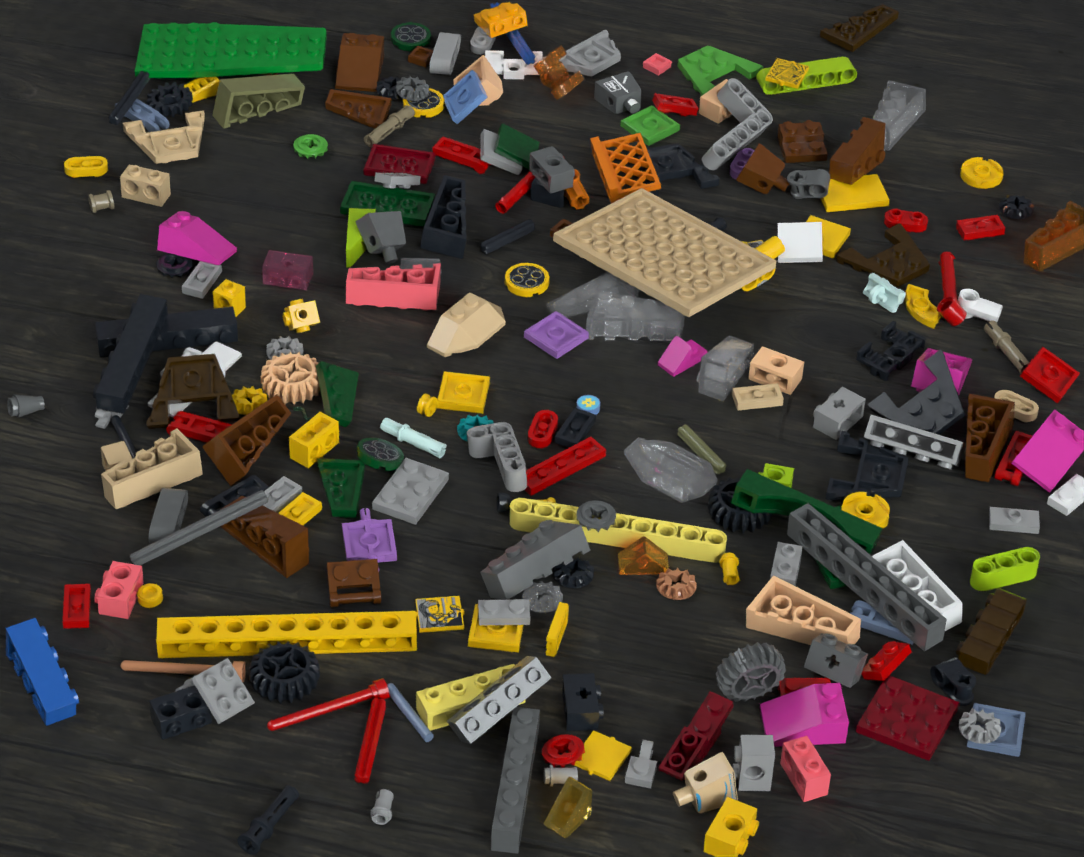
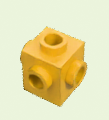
(308, 314)

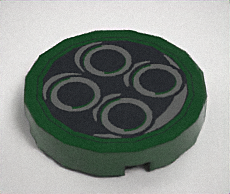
(410, 35)
(379, 453)

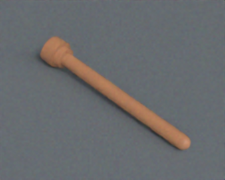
(178, 668)

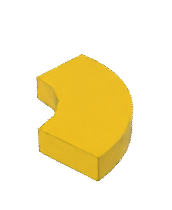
(920, 306)

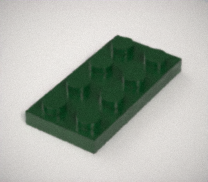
(413, 204)

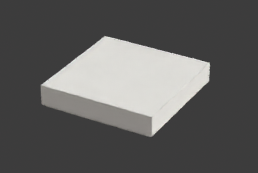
(801, 242)

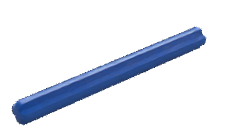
(519, 43)

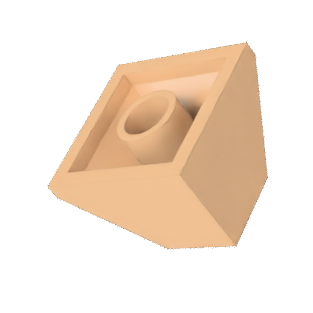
(490, 80)

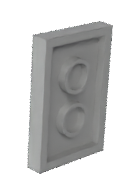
(410, 491)

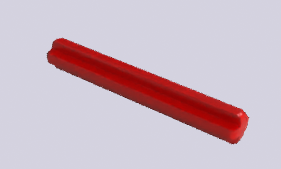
(370, 740)

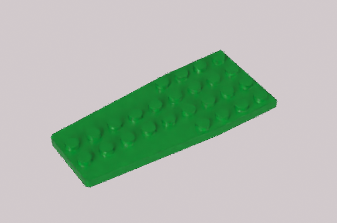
(228, 50)

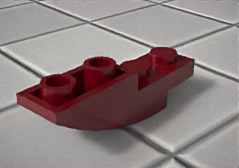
(698, 737)

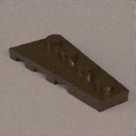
(860, 28)

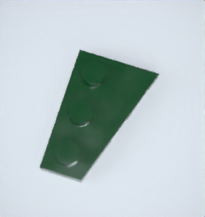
(337, 391)
(342, 485)

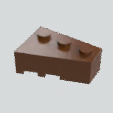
(860, 154)

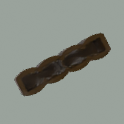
(991, 630)

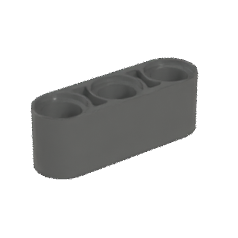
(168, 513)

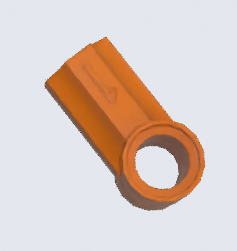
(577, 195)

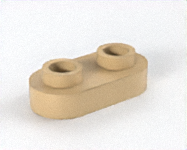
(1025, 409)

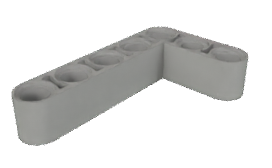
(753, 121)

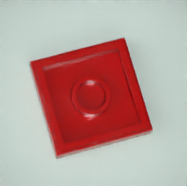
(1049, 374)

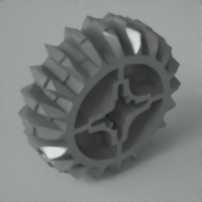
(750, 672)

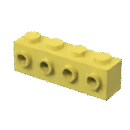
(441, 702)

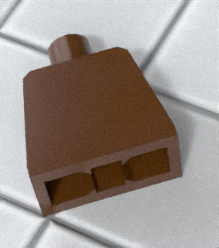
(763, 171)

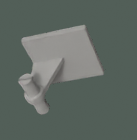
(221, 690)

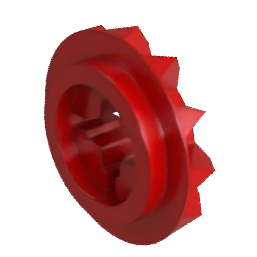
(561, 744)

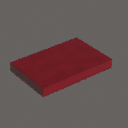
(399, 160)

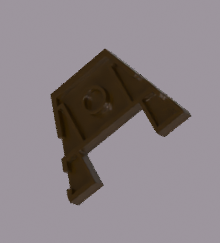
(896, 264)
(192, 380)

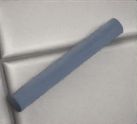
(409, 712)

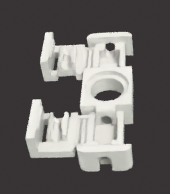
(502, 65)

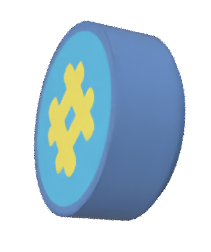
(589, 403)

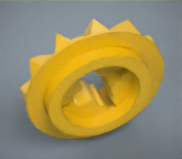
(243, 405)

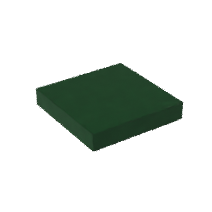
(515, 145)

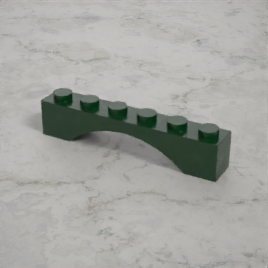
(765, 495)

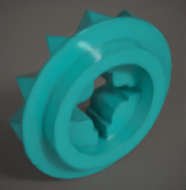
(469, 422)

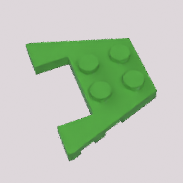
(712, 63)

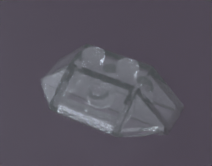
(671, 469)

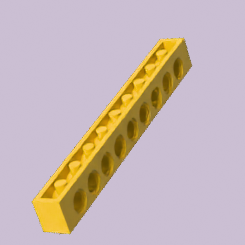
(320, 632)

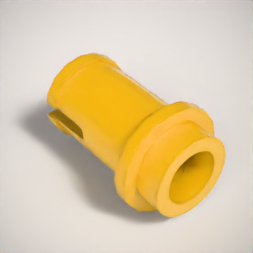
(729, 565)

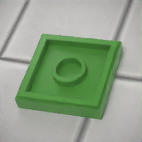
(651, 124)

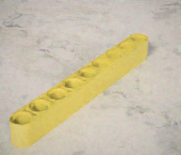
(672, 537)

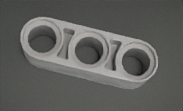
(445, 53)

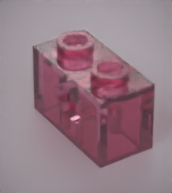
(287, 270)

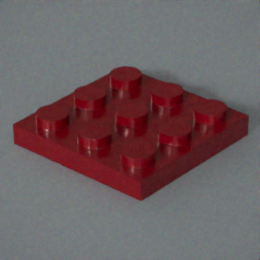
(907, 717)

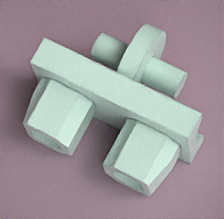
(883, 293)

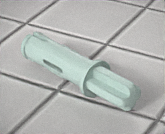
(419, 440)

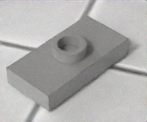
(1014, 520)

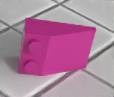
(193, 239)
(957, 365)
(1051, 451)
(810, 712)

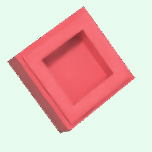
(657, 64)

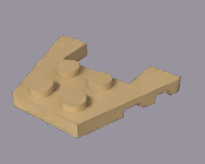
(171, 143)

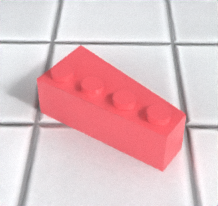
(394, 287)

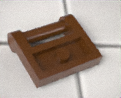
(352, 575)

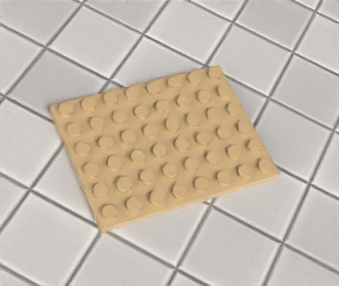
(665, 252)

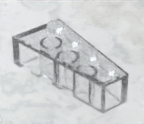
(632, 317)

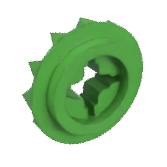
(303, 144)

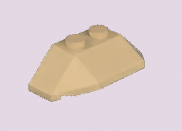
(466, 326)

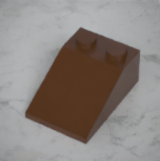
(360, 62)

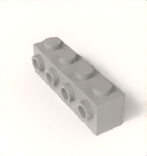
(914, 440)

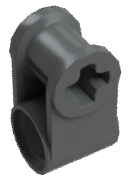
(810, 184)

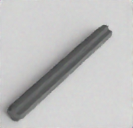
(199, 528)

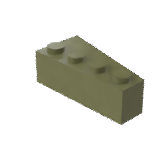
(255, 96)

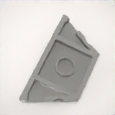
(592, 55)

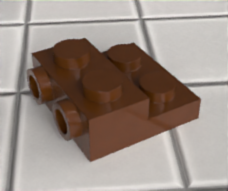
(802, 141)

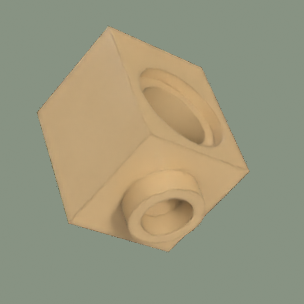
(114, 454)

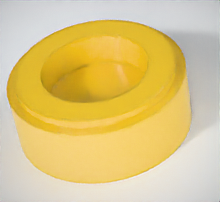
(149, 595)

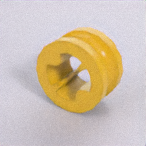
(427, 405)

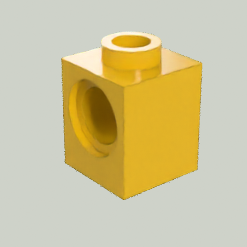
(229, 295)

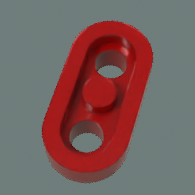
(911, 221)
(542, 429)

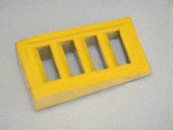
(203, 88)

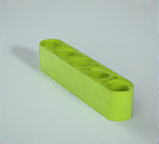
(820, 74)

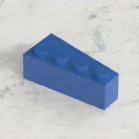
(40, 671)

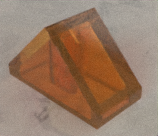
(642, 558)

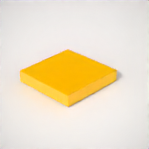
(832, 236)
(463, 392)
(494, 636)

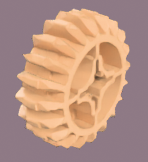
(291, 377)

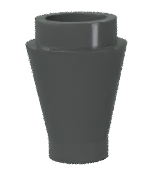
(23, 405)

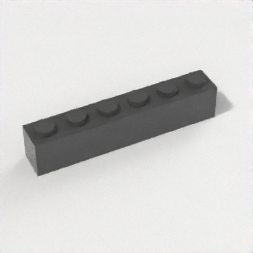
(515, 780)

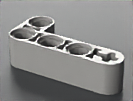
(500, 441)

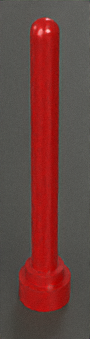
(377, 689)

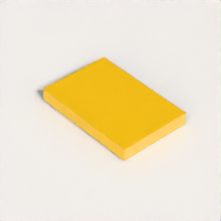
(862, 194)

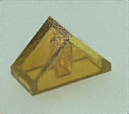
(570, 808)

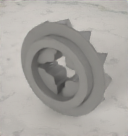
(275, 346)
(974, 732)

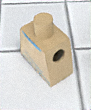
(708, 784)

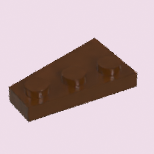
(359, 107)

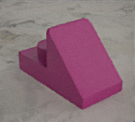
(680, 356)

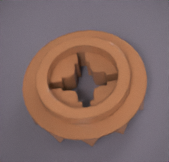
(679, 590)

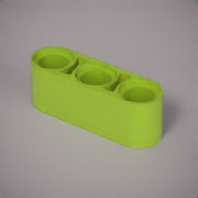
(1004, 569)

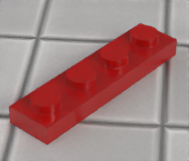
(563, 465)

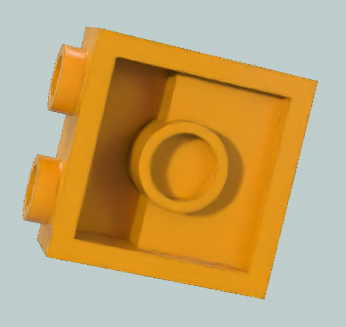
(501, 19)

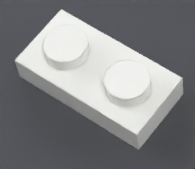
(1068, 495)

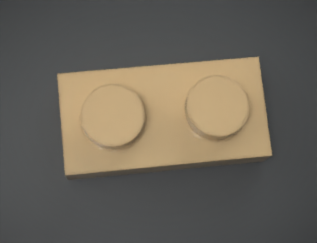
(757, 396)

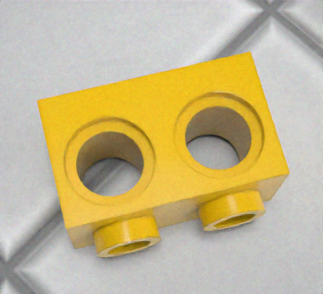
(314, 439)

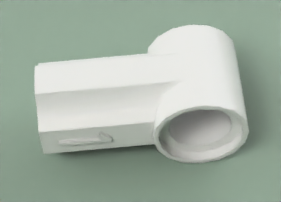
(978, 307)

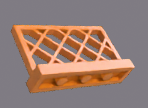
(609, 170)

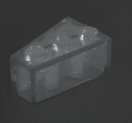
(724, 367)

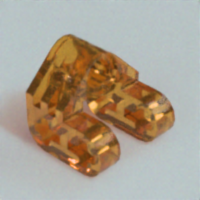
(555, 75)

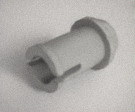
(559, 775)
(381, 811)

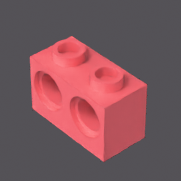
(119, 589)
(805, 768)

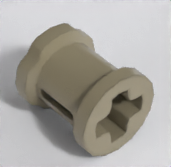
(101, 201)

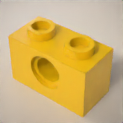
(731, 829)

